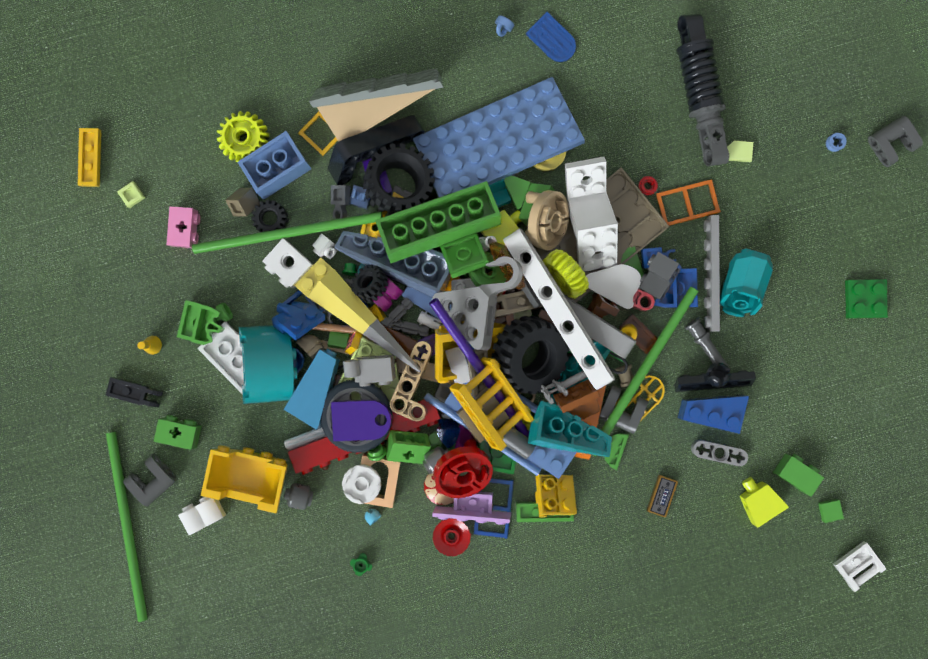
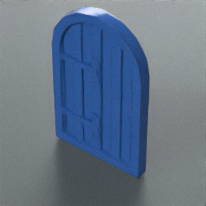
(552, 38)

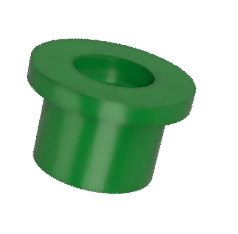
(349, 269)

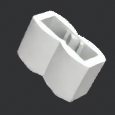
(199, 516)

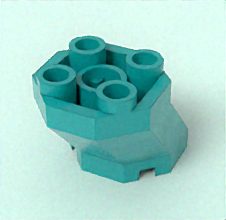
(746, 283)

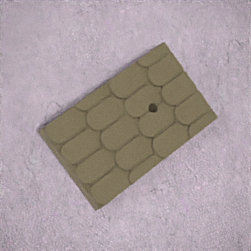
(636, 220)

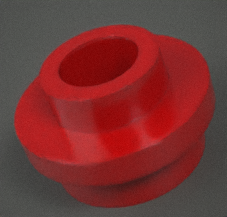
(652, 181)

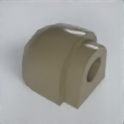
(310, 344)

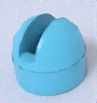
(372, 516)

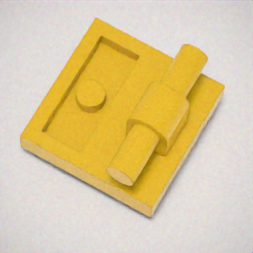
(555, 495)

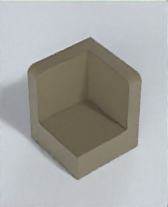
(242, 202)

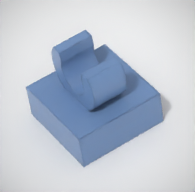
(358, 197)

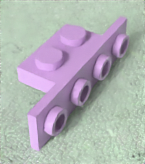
(474, 507)

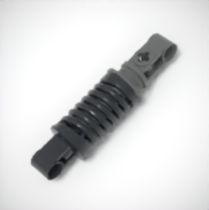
(702, 87)

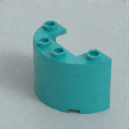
(267, 364)

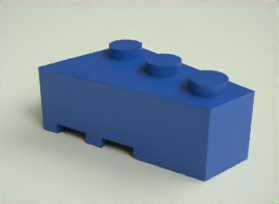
(716, 412)

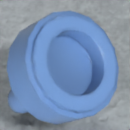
(504, 23)

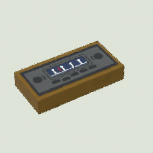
(662, 496)

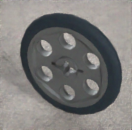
(343, 392)

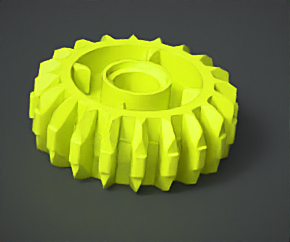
(235, 128)
(566, 273)

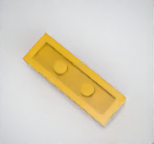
(89, 157)

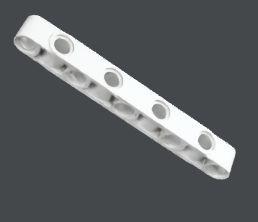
(559, 309)

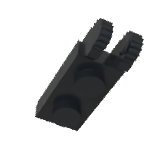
(131, 392)

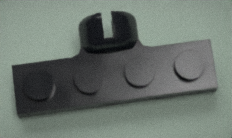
(715, 378)

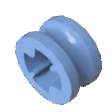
(841, 144)

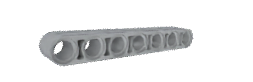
(599, 329)

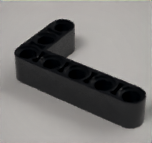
(365, 144)

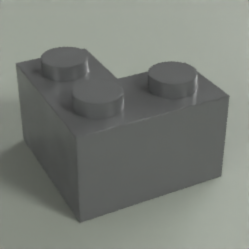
(660, 276)

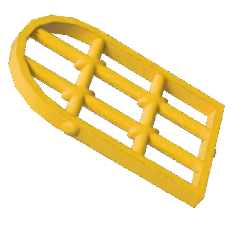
(650, 395)

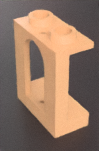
(393, 468)

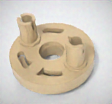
(546, 219)

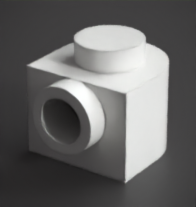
(324, 246)

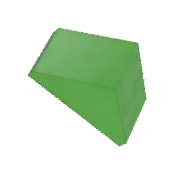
(517, 190)

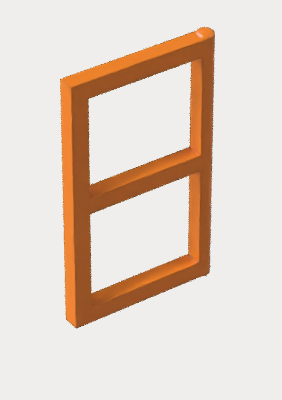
(684, 189)

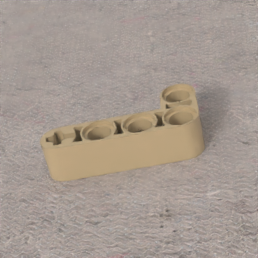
(415, 379)

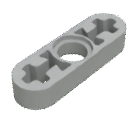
(732, 461)

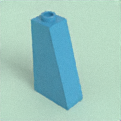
(310, 394)

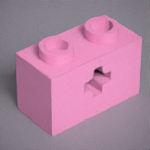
(179, 218)

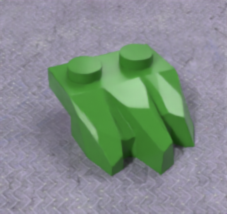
(198, 323)

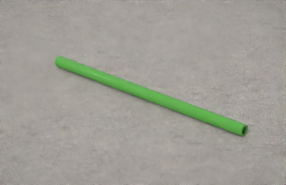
(286, 232)
(649, 360)
(126, 526)

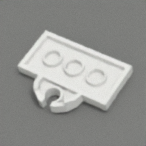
(226, 355)

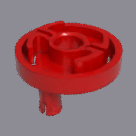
(462, 460)

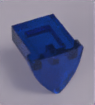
(448, 432)

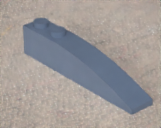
(423, 272)

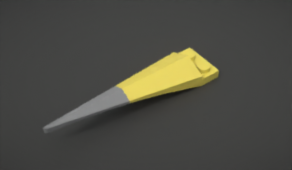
(333, 294)

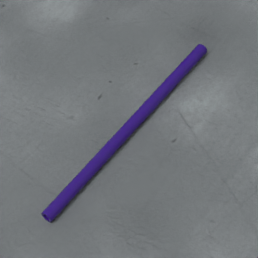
(472, 358)

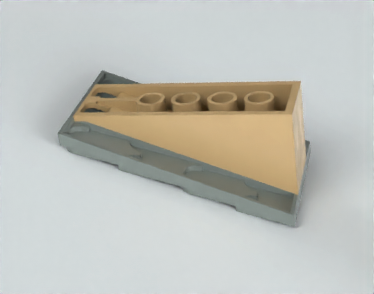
(363, 104)

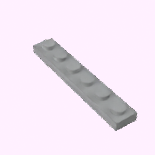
(712, 282)

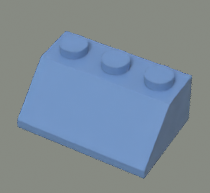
(274, 165)

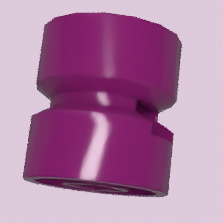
(392, 292)

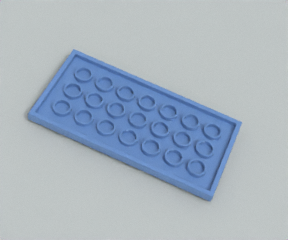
(500, 138)

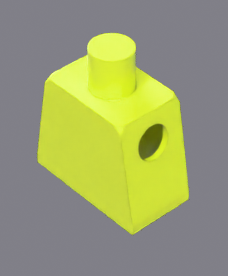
(507, 226)
(761, 502)

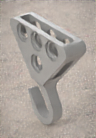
(484, 315)

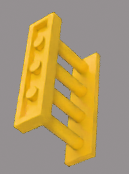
(474, 407)

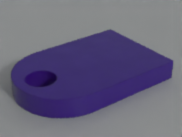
(357, 420)

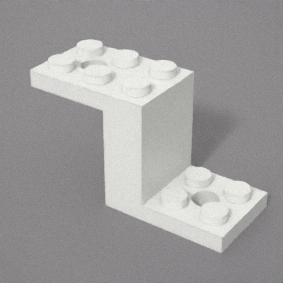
(591, 214)

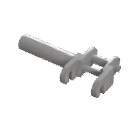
(561, 387)

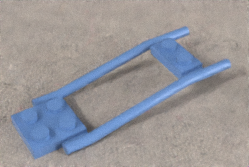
(551, 460)

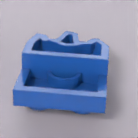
(684, 280)
(297, 318)

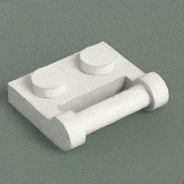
(855, 562)

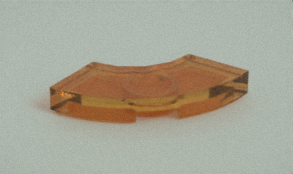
(500, 250)

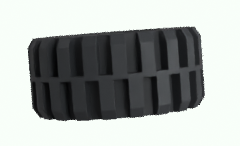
(548, 362)

